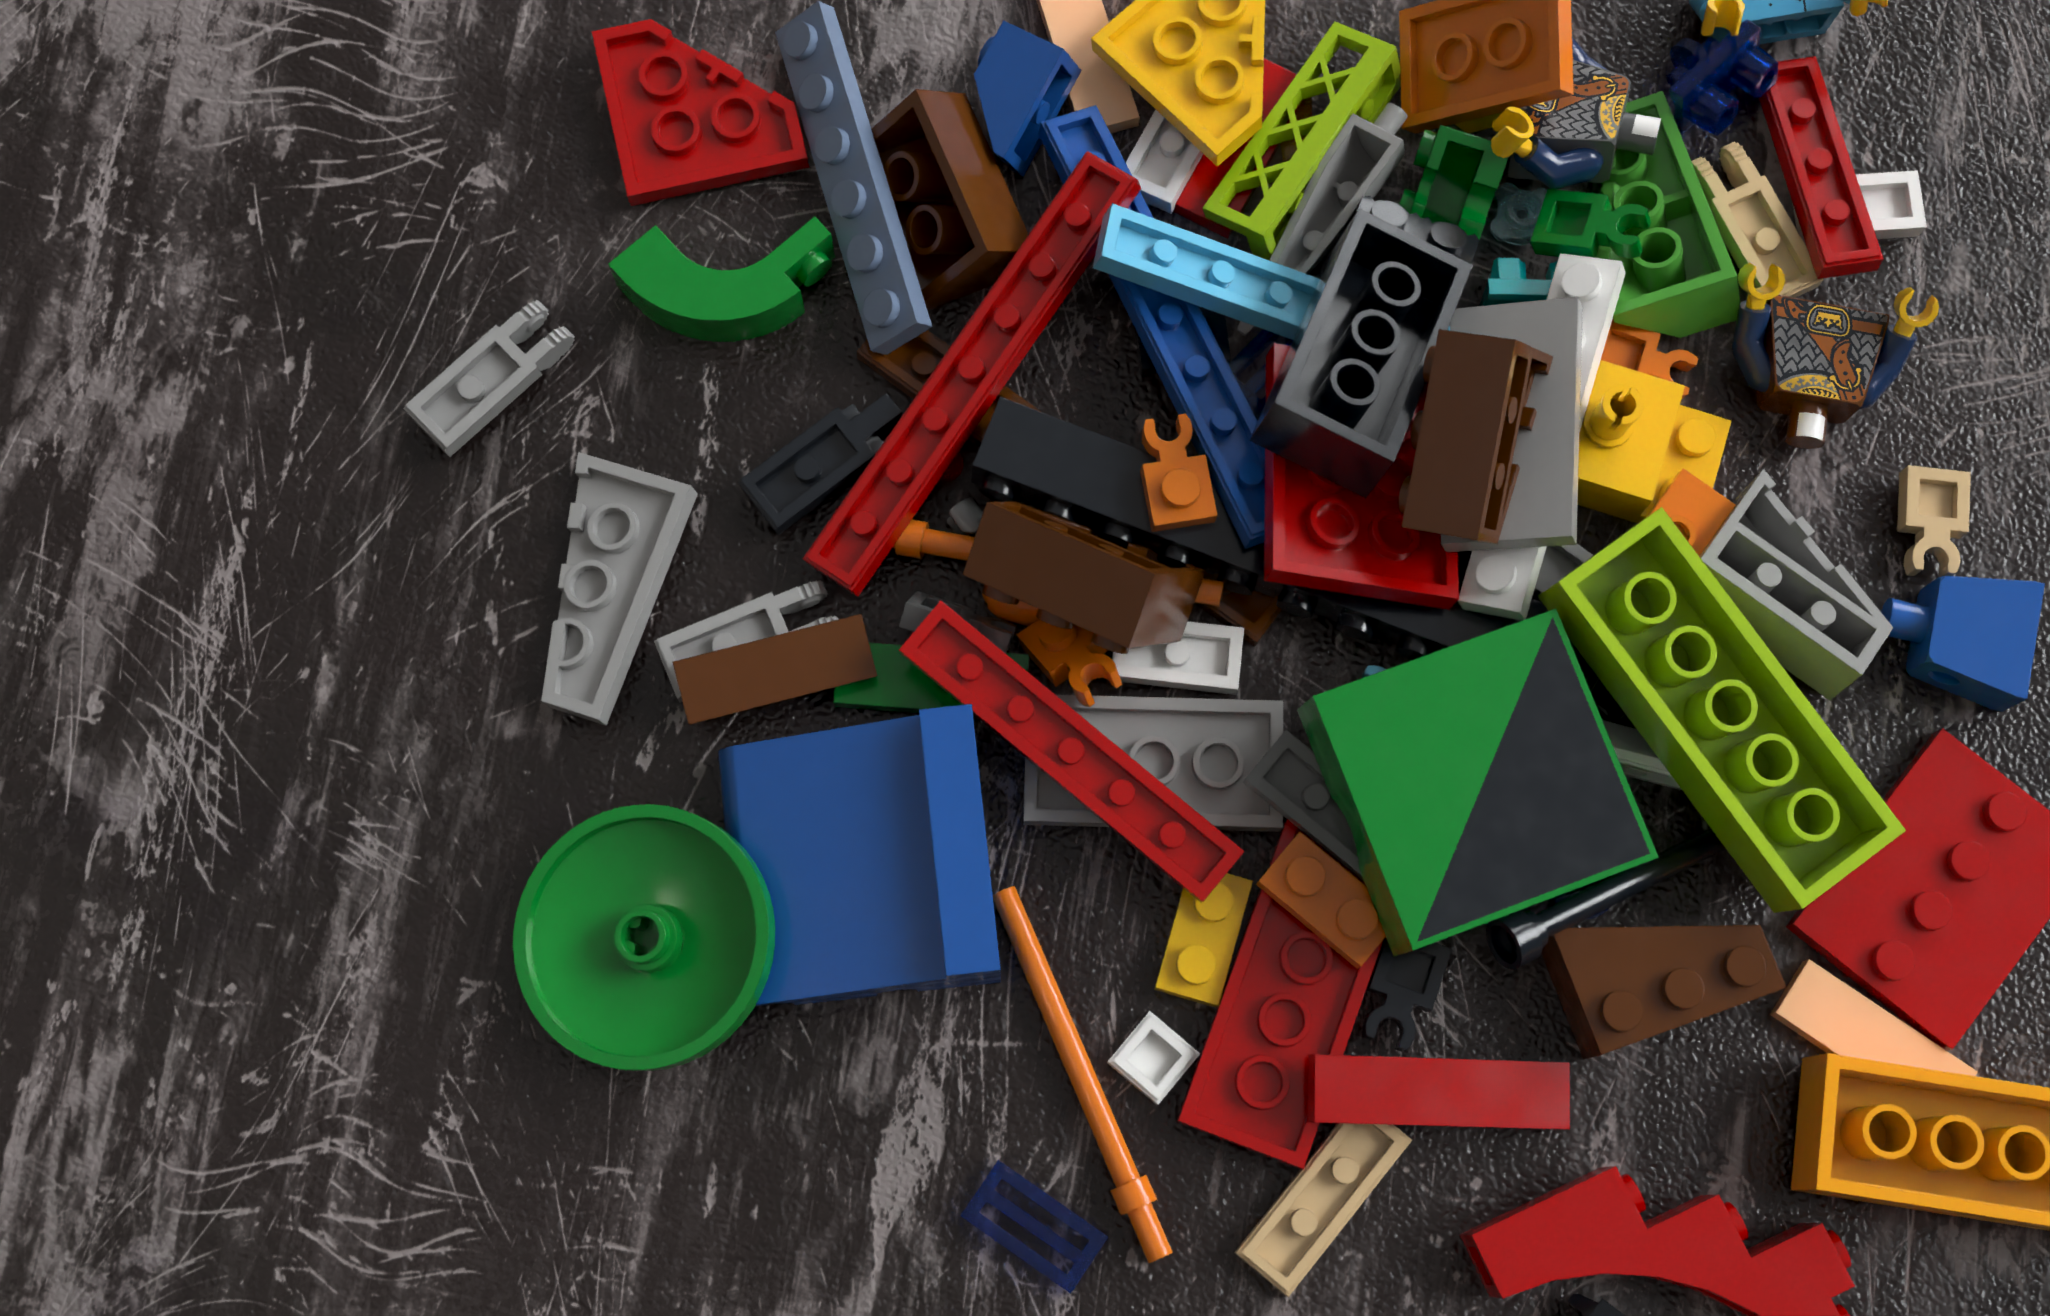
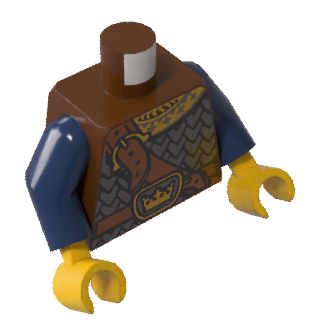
(1818, 356)

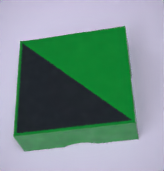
(1476, 781)

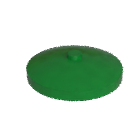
(644, 938)

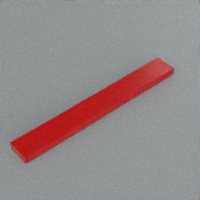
(969, 376)

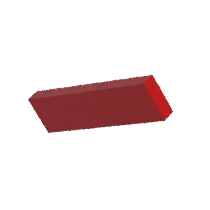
(1819, 172)
(1438, 1092)

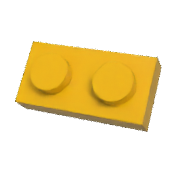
(1203, 942)

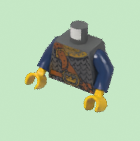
(1577, 134)

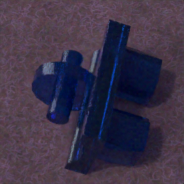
(1711, 70)

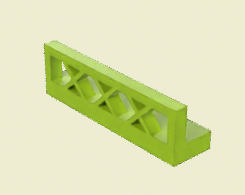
(1361, 91)

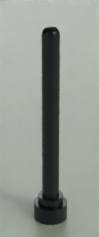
(1522, 935)

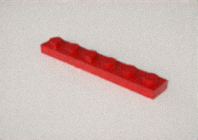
(1071, 751)

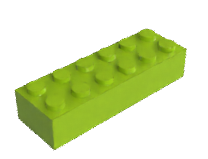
(1722, 714)

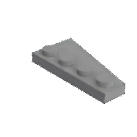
(615, 566)

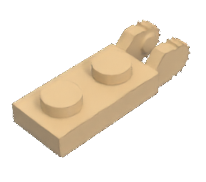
(1755, 222)

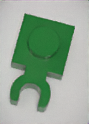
(1584, 221)

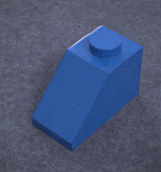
(1019, 87)

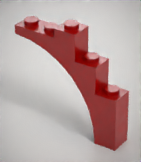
(1699, 1245)

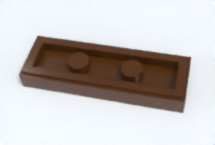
(774, 669)

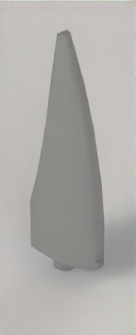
(1351, 169)

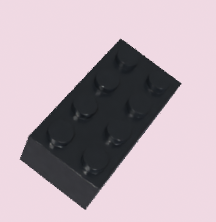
(1361, 354)

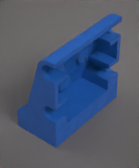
(868, 855)

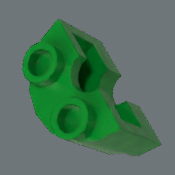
(1456, 179)

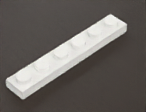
(1505, 579)

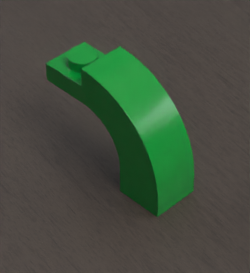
(722, 303)

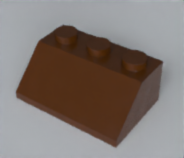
(948, 195)

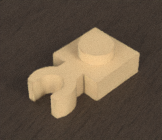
(1934, 508)

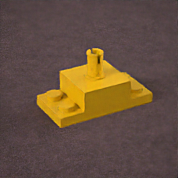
(1639, 440)

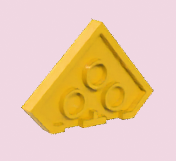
(1194, 65)

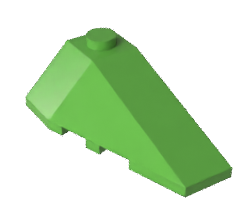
(1684, 269)

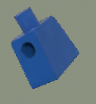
(1971, 636)

